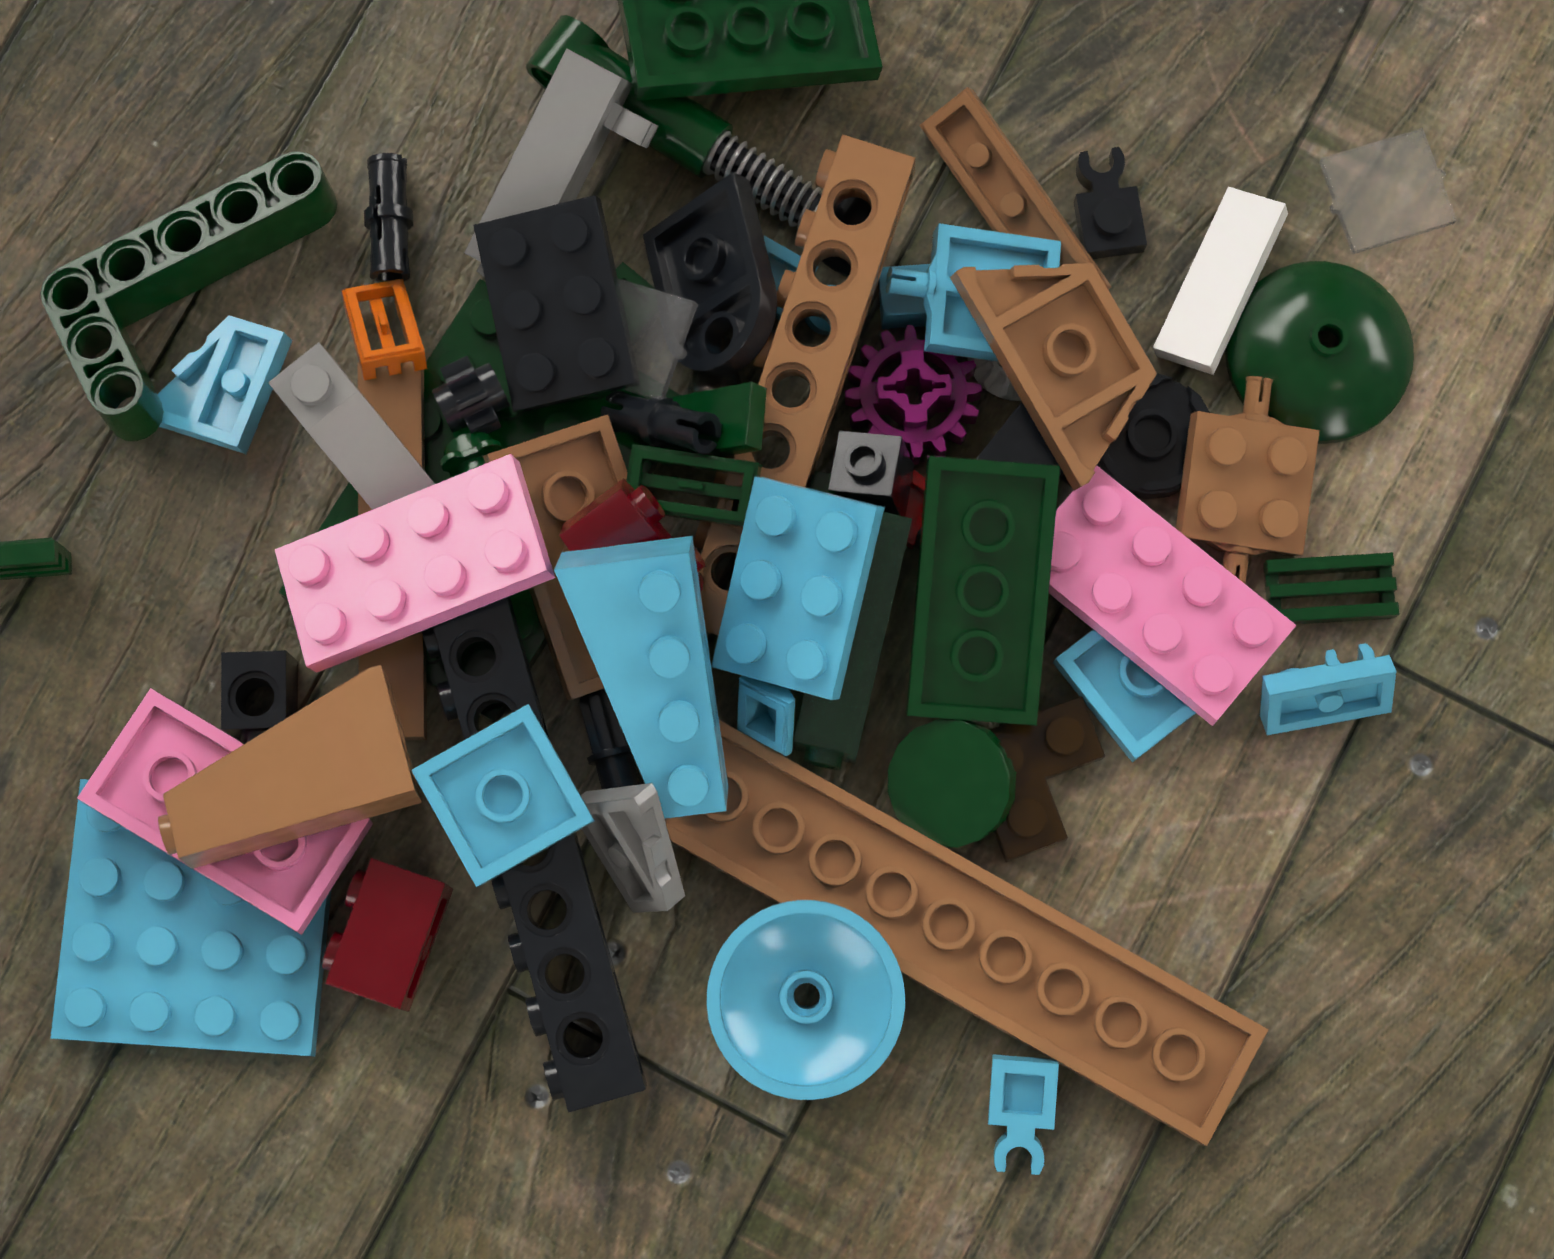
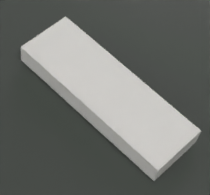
(1220, 280)

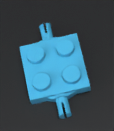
(948, 320)

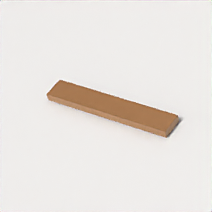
(401, 405)

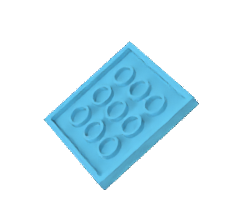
(176, 957)

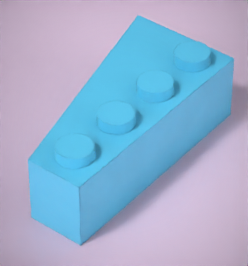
(651, 651)

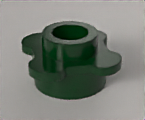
(467, 452)

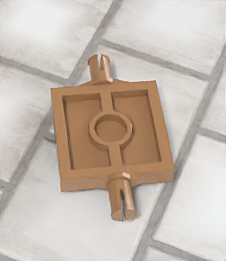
(1247, 481)

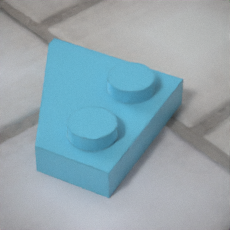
(225, 384)

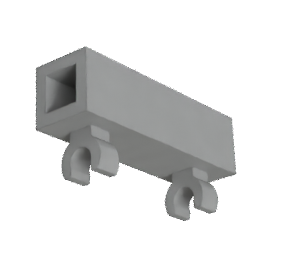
(564, 140)

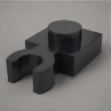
(1108, 215)

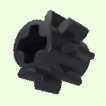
(470, 397)

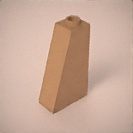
(301, 777)

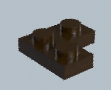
(1057, 745)

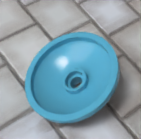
(796, 1047)

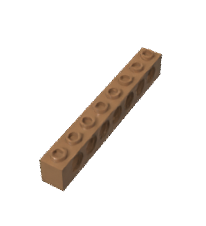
(883, 181)

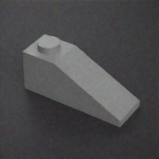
(349, 429)

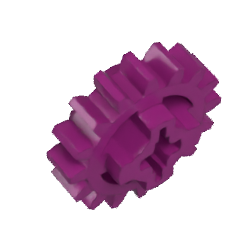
(937, 394)

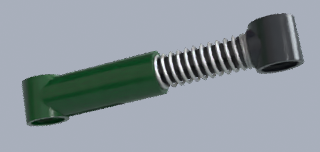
(696, 135)

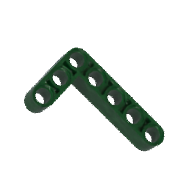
(173, 274)

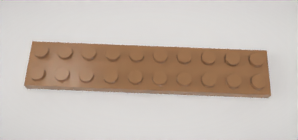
(978, 939)

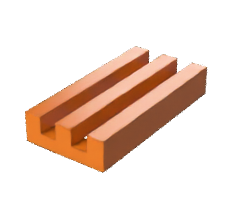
(389, 355)

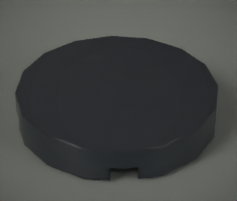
(1153, 442)

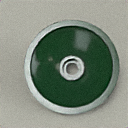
(1315, 386)

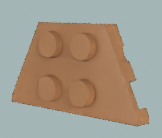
(1062, 353)

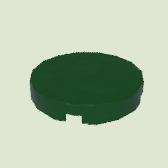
(951, 782)

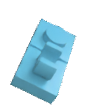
(1328, 692)

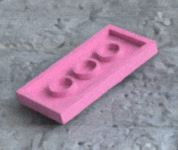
(414, 563)
(1160, 597)
(167, 746)

